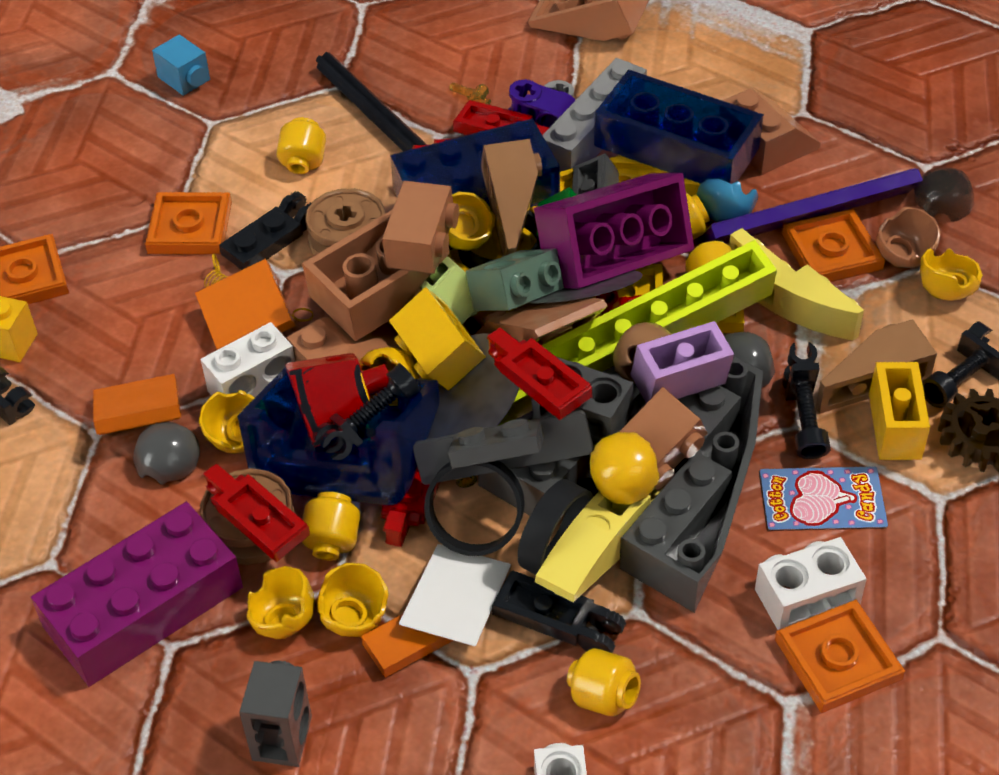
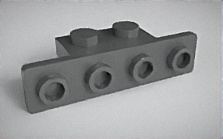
(512, 443)

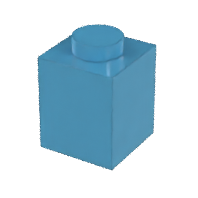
(181, 64)

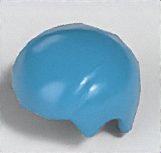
(725, 199)

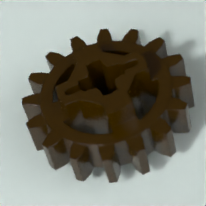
(972, 428)

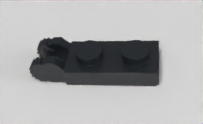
(267, 233)
(553, 615)

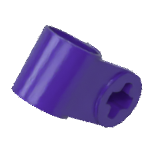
(542, 103)

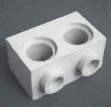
(248, 362)
(811, 588)

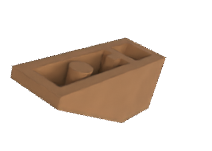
(510, 182)
(853, 376)

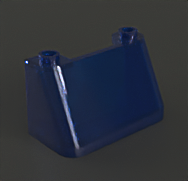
(373, 472)

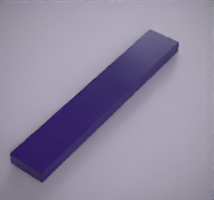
(816, 206)

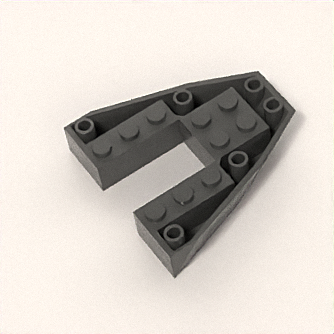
(688, 522)

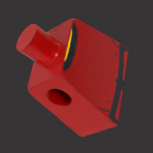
(332, 387)

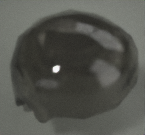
(945, 192)

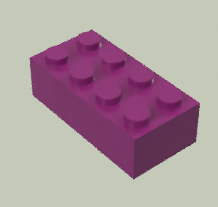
(617, 228)
(137, 592)

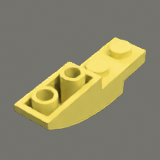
(807, 296)
(589, 546)

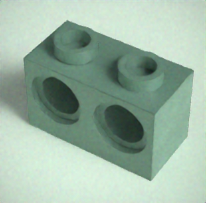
(514, 279)

